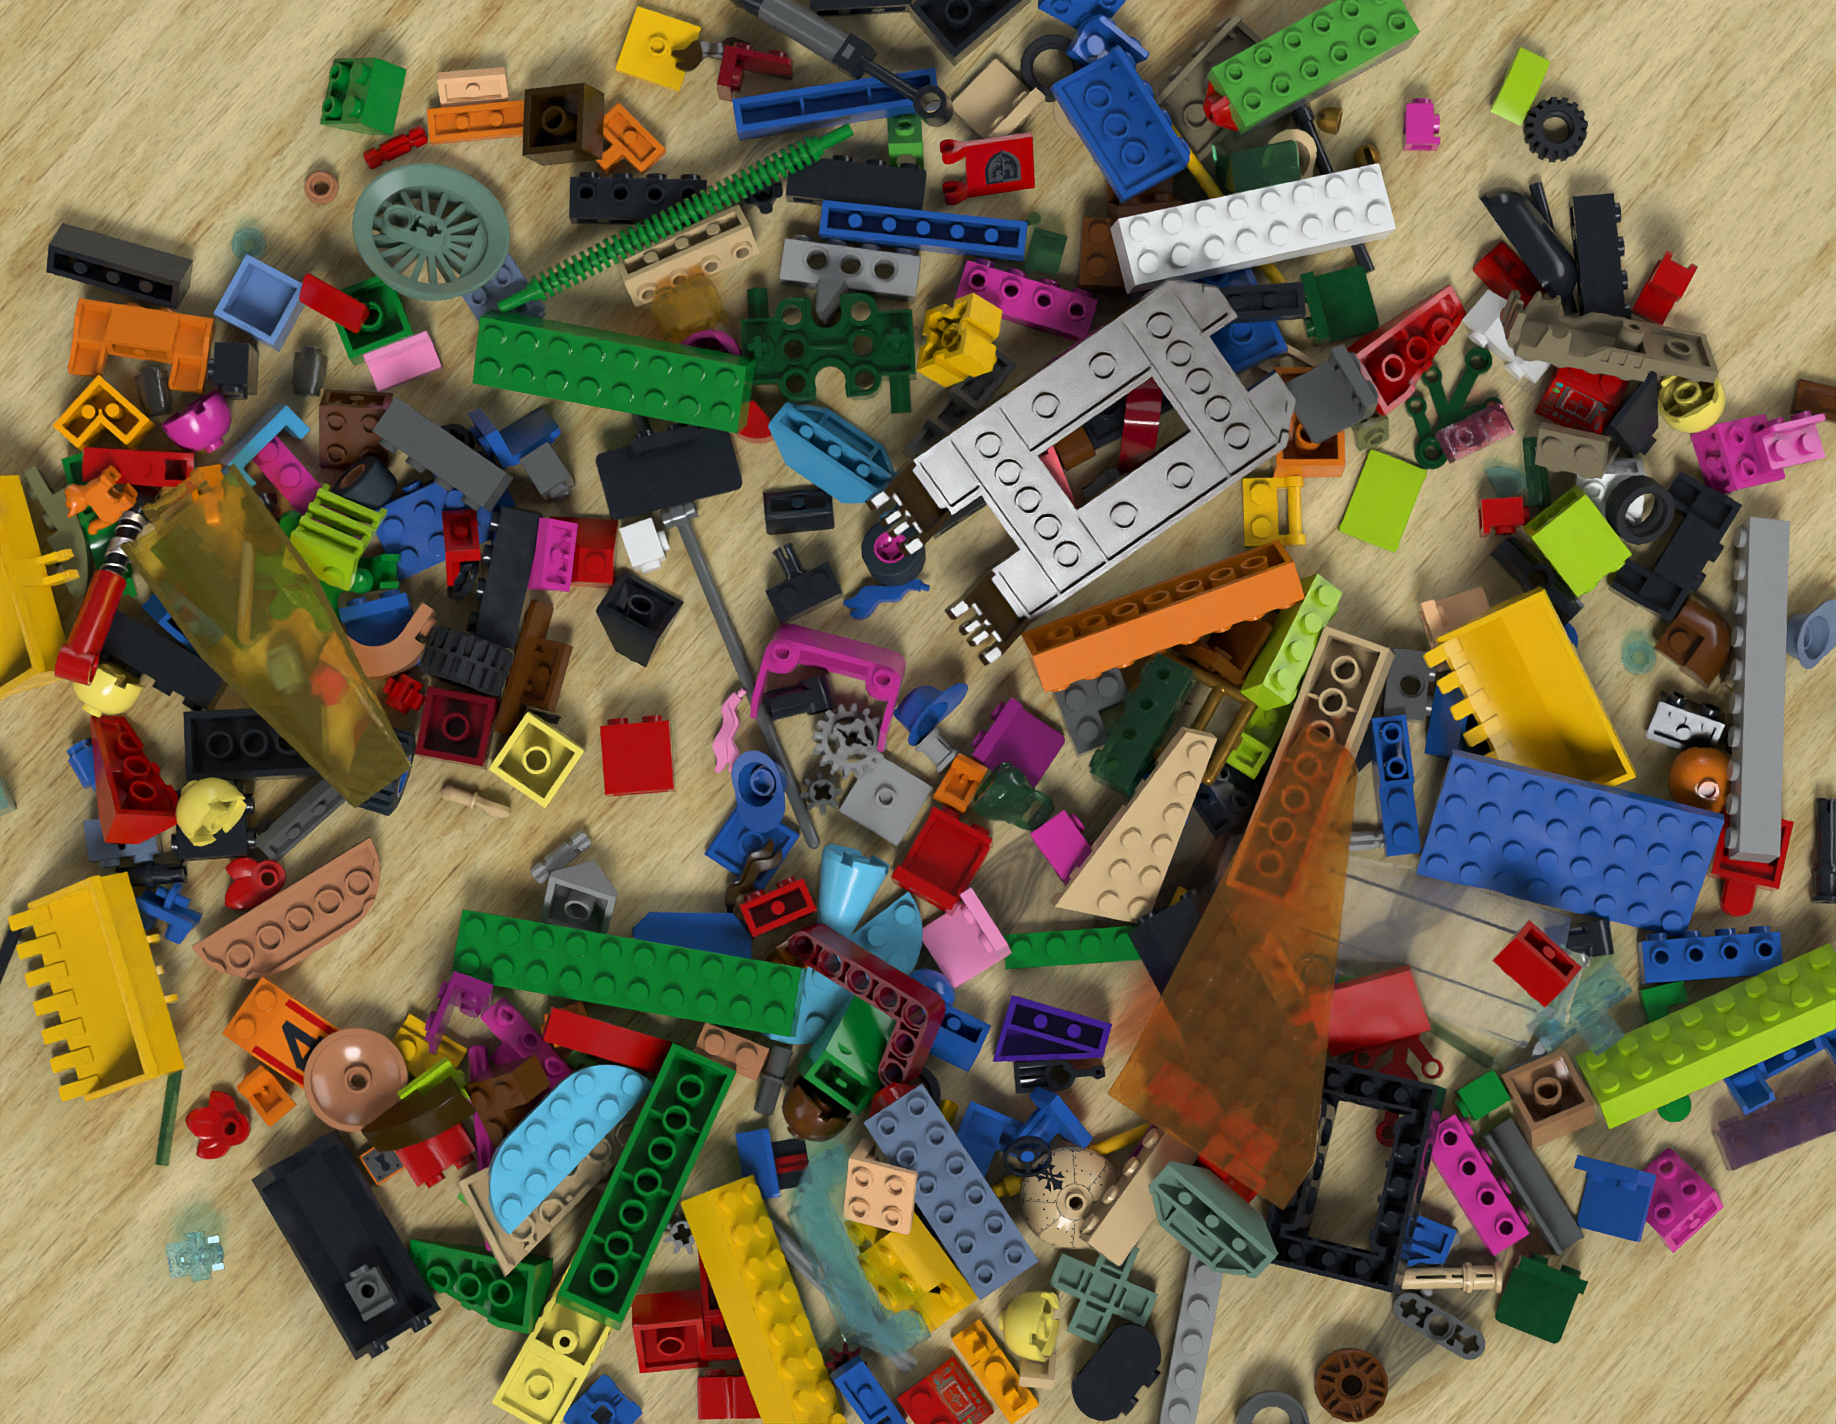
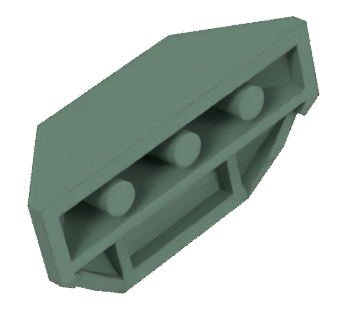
(1211, 1220)

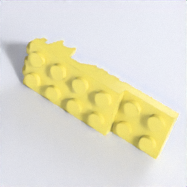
(552, 1364)

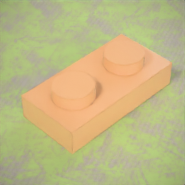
(472, 87)

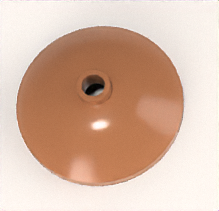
(331, 1075)

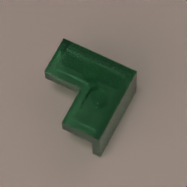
(1256, 166)

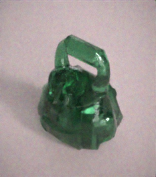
(1009, 796)

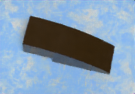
(419, 1117)

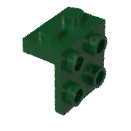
(1338, 305)
(1539, 1297)

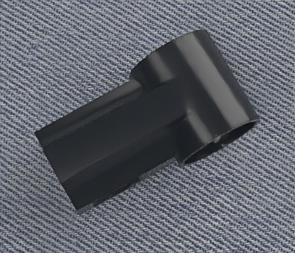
(809, 696)
(1591, 938)

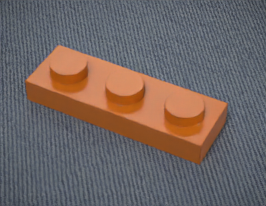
(475, 122)

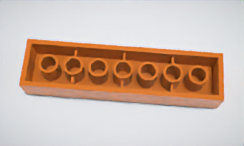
(1163, 616)

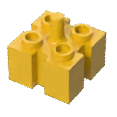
(959, 340)

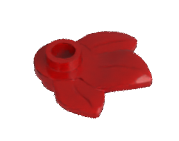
(249, 887)
(213, 1124)

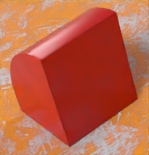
(757, 426)

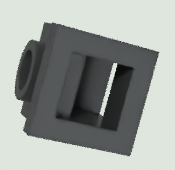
(383, 1294)

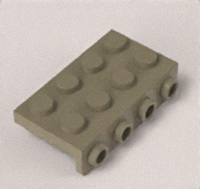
(1186, 94)

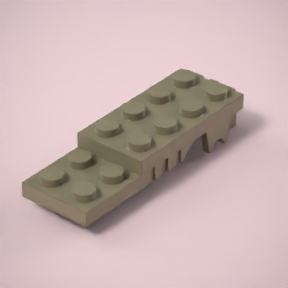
(1604, 342)

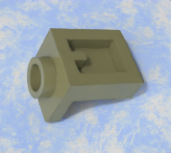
(1371, 431)

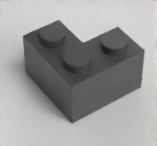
(1081, 705)

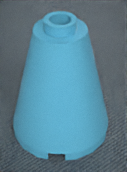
(847, 886)

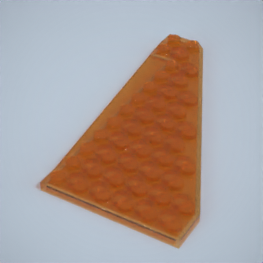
(1247, 1014)

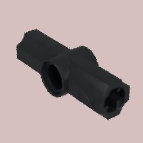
(1521, 562)

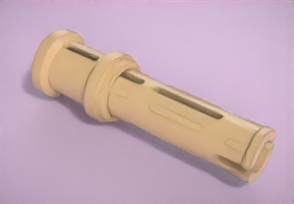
(1464, 1277)

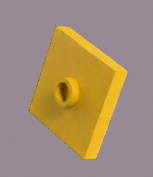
(649, 48)

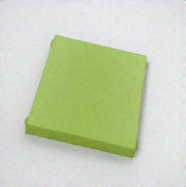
(1382, 501)

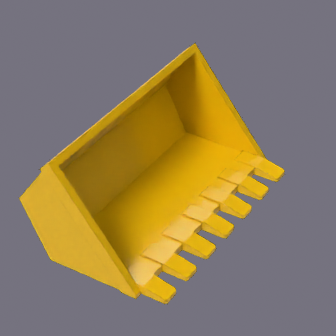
(1530, 692)
(100, 987)

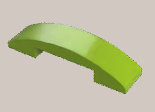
(1261, 736)

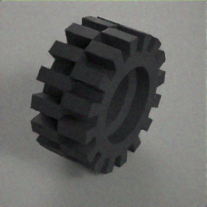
(1565, 111)

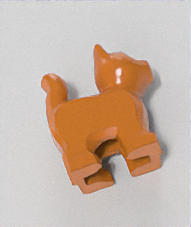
(102, 498)

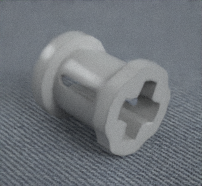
(937, 750)

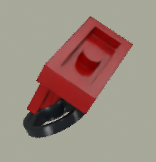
(461, 551)

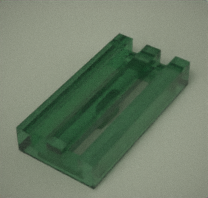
(1536, 476)

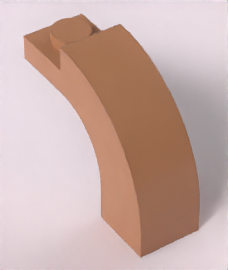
(401, 653)

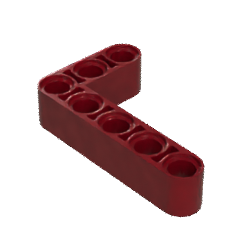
(1140, 424)
(879, 993)

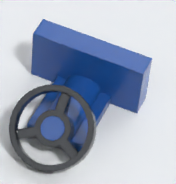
(1040, 1128)

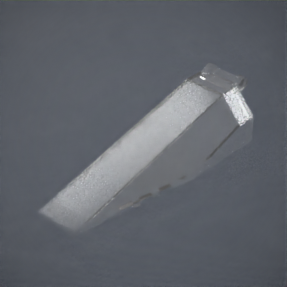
(1448, 940)

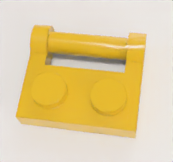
(1261, 511)

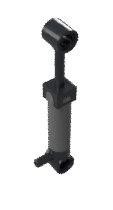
(844, 51)

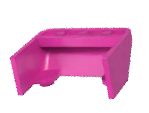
(877, 666)

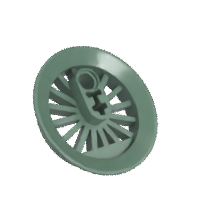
(427, 235)

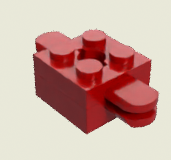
(1744, 877)

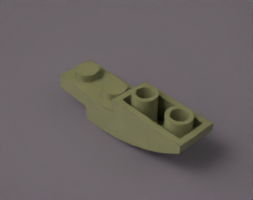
(69, 530)

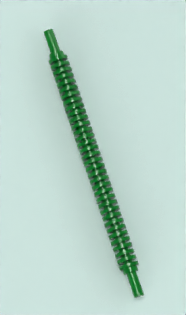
(813, 148)

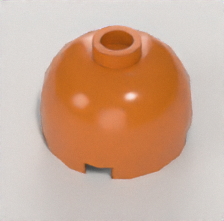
(1700, 778)

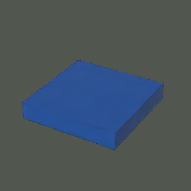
(737, 840)

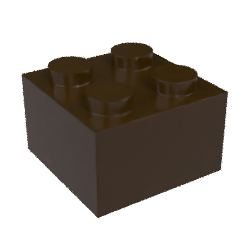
(563, 124)

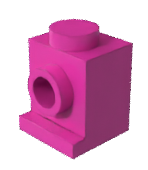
(1420, 126)

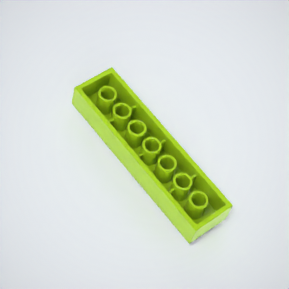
(1714, 1038)

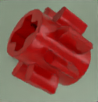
(403, 694)

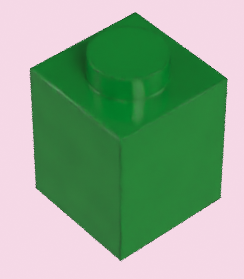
(1481, 1096)

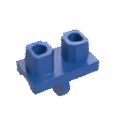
(171, 908)

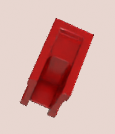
(1662, 289)

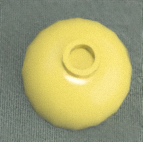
(1690, 404)
(110, 692)
(207, 808)
(1030, 1324)

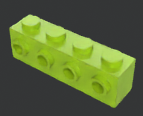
(1291, 644)

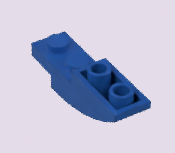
(1394, 785)

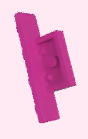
(522, 1041)

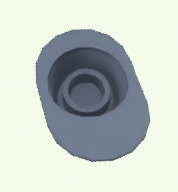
(1812, 634)

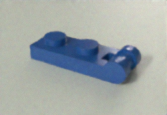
(865, 1393)

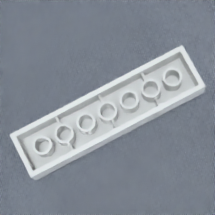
(1253, 228)

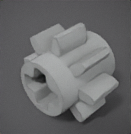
(679, 1243)

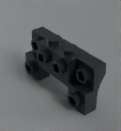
(1681, 563)

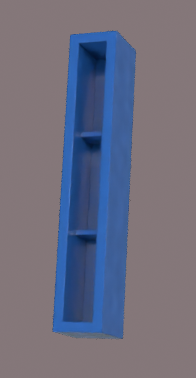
(826, 105)

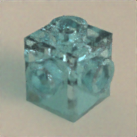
(195, 1256)

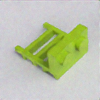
(328, 551)

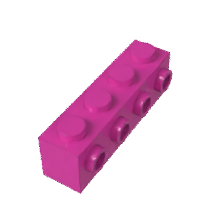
(1030, 302)
(1475, 1187)

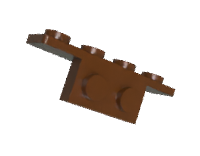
(535, 672)

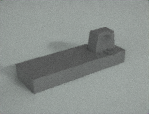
(282, 835)

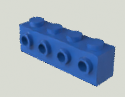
(1708, 957)

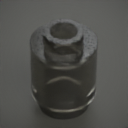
(309, 371)
(153, 391)

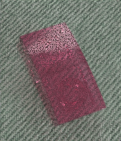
(1474, 433)

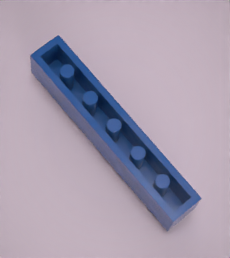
(924, 230)

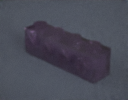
(1778, 1127)

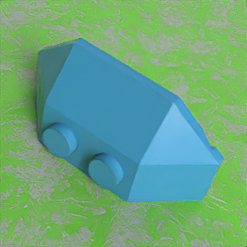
(830, 452)

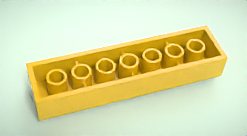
(761, 1305)

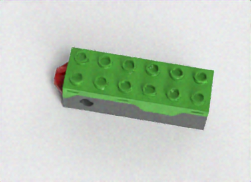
(1304, 62)

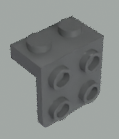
(1333, 396)

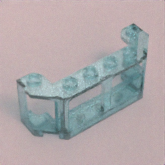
(838, 1267)

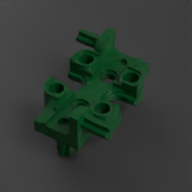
(889, 360)

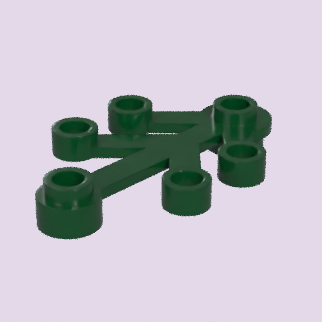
(1447, 413)

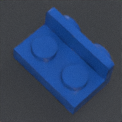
(1096, 39)

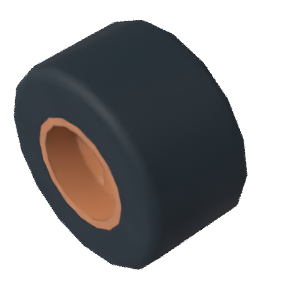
(366, 483)

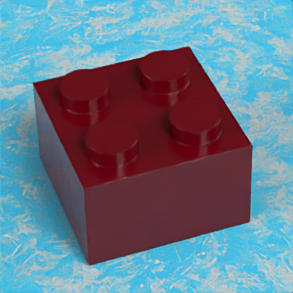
(457, 728)

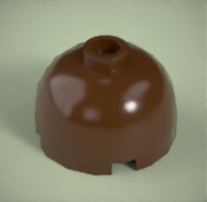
(813, 1112)

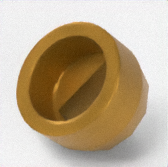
(1331, 121)
(1359, 158)

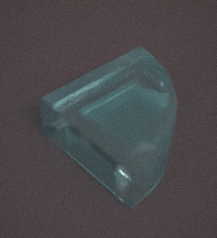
(1506, 481)

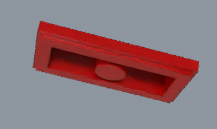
(1506, 272)
(333, 303)

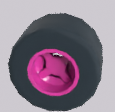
(879, 545)

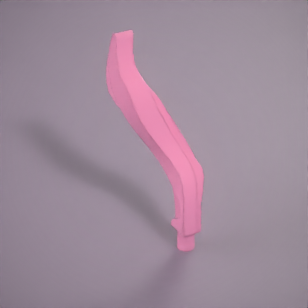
(724, 744)

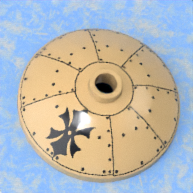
(1047, 1196)

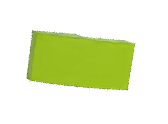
(1520, 86)

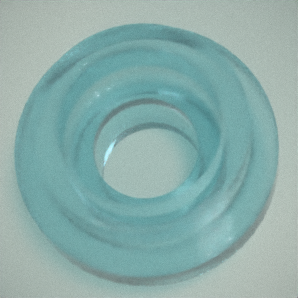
(248, 234)
(1649, 655)

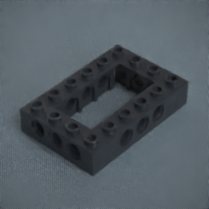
(1402, 1187)

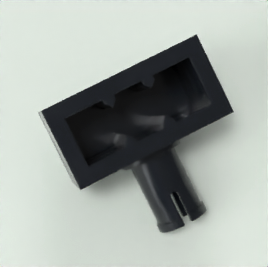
(802, 589)

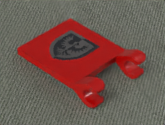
(990, 166)

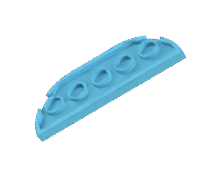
(891, 936)
(558, 1137)

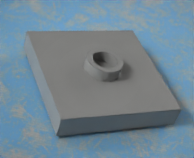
(886, 800)

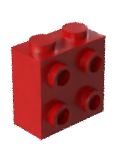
(637, 756)

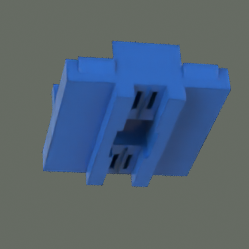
(602, 1393)

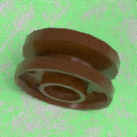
(1369, 1396)

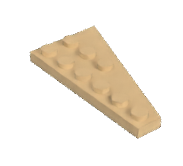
(1138, 843)
(513, 1248)

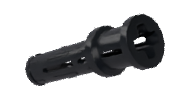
(1825, 866)

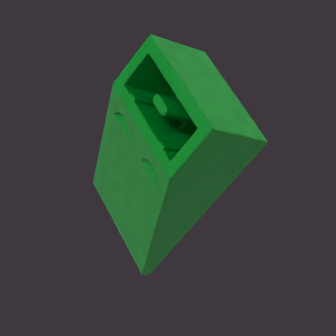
(849, 1054)

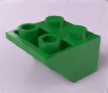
(363, 95)

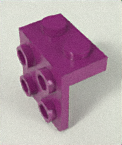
(1018, 739)

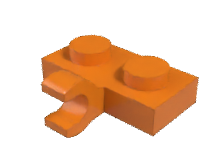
(628, 141)

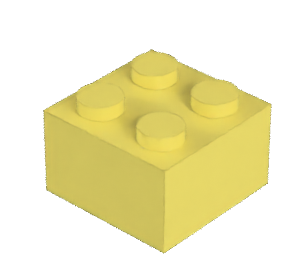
(537, 759)

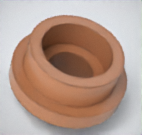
(321, 177)

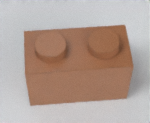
(732, 1051)

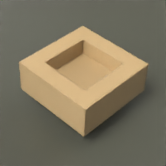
(1037, 1373)

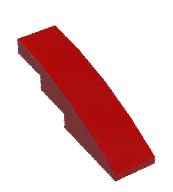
(605, 1040)

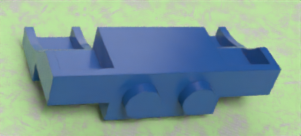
(1750, 1086)

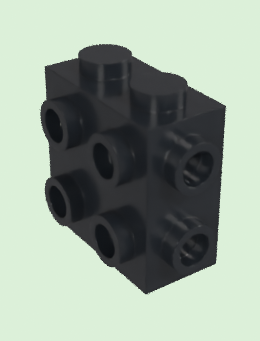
(233, 844)

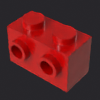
(777, 908)
(1537, 963)

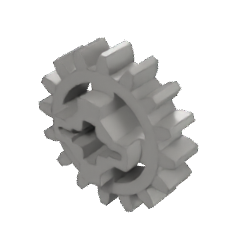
(838, 734)

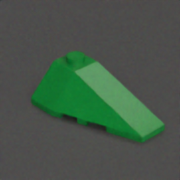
(479, 1284)

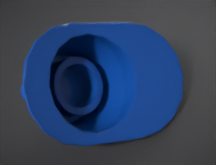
(926, 708)
(759, 790)

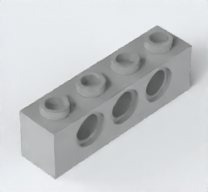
(900, 286)

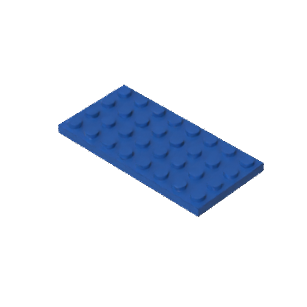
(1569, 843)

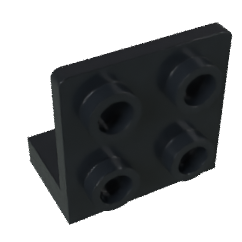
(1228, 799)

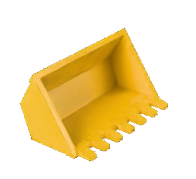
(28, 613)

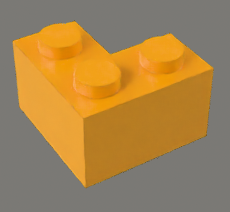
(101, 409)

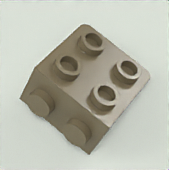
(1574, 451)

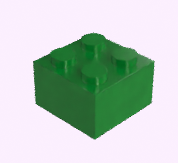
(385, 323)

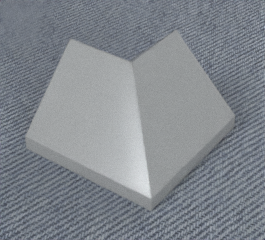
(579, 898)

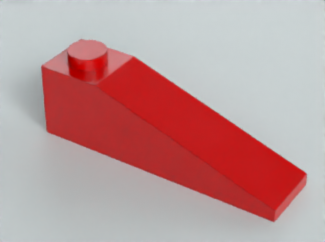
(1405, 346)
(129, 790)

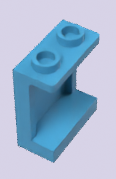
(260, 434)

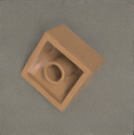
(1548, 1098)

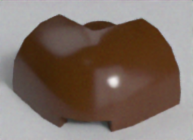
(1697, 641)

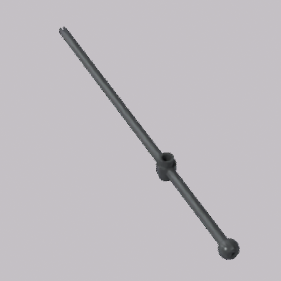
(680, 517)

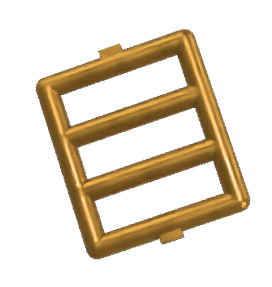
(1220, 687)

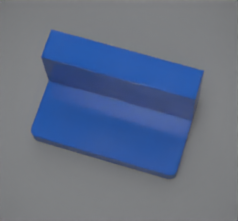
(758, 1159)

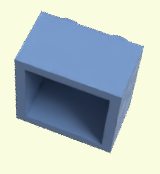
(261, 303)

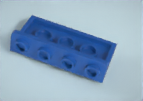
(1122, 124)
(1245, 343)
(416, 527)

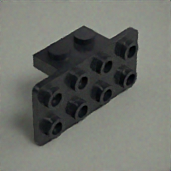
(667, 470)

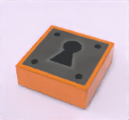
(381, 1165)

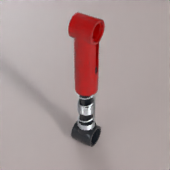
(80, 656)

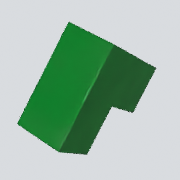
(1656, 999)

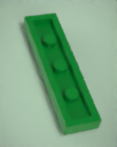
(1070, 947)

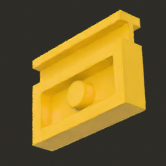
(415, 1050)

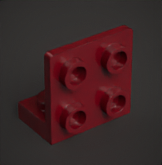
(741, 58)

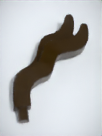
(699, 50)
(755, 862)

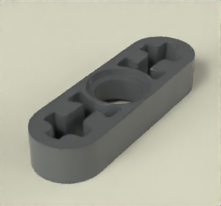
(1465, 1331)

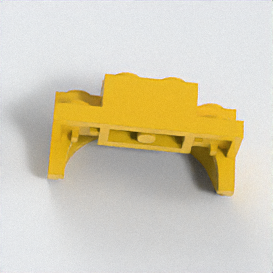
(909, 1267)

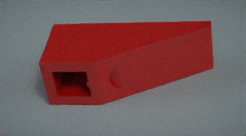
(139, 465)

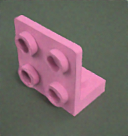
(966, 941)

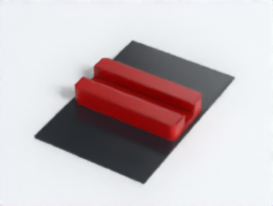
(790, 1161)

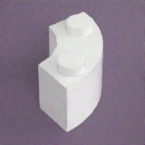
(1488, 331)

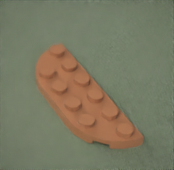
(297, 918)

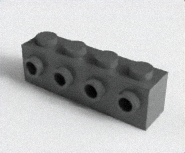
(443, 455)

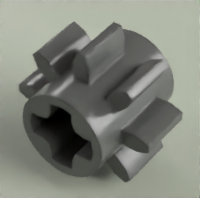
(830, 794)

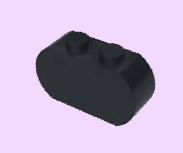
(1117, 1373)

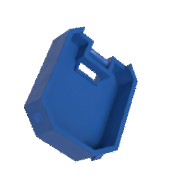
(700, 931)

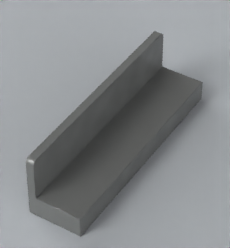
(1532, 1186)

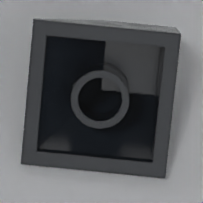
(1636, 419)
(637, 617)

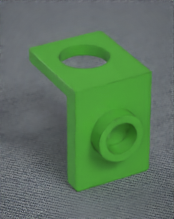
(905, 138)

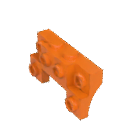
(144, 335)

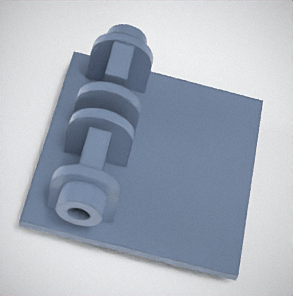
(504, 283)

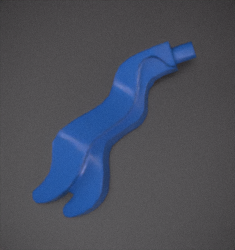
(871, 596)

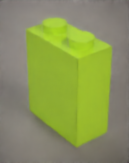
(1577, 541)

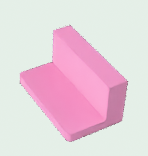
(403, 361)

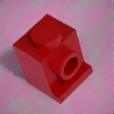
(1502, 515)

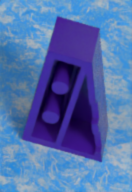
(1048, 1033)

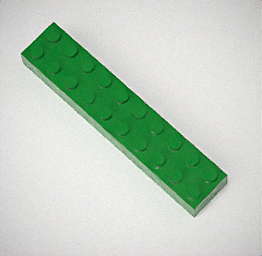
(630, 973)

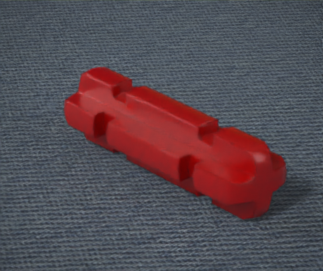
(395, 147)

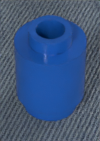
(82, 763)

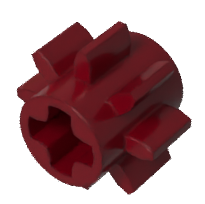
(838, 1356)

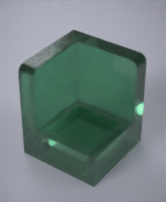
(1045, 252)

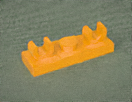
(994, 1371)

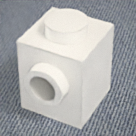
(645, 545)

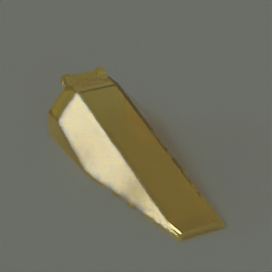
(268, 629)

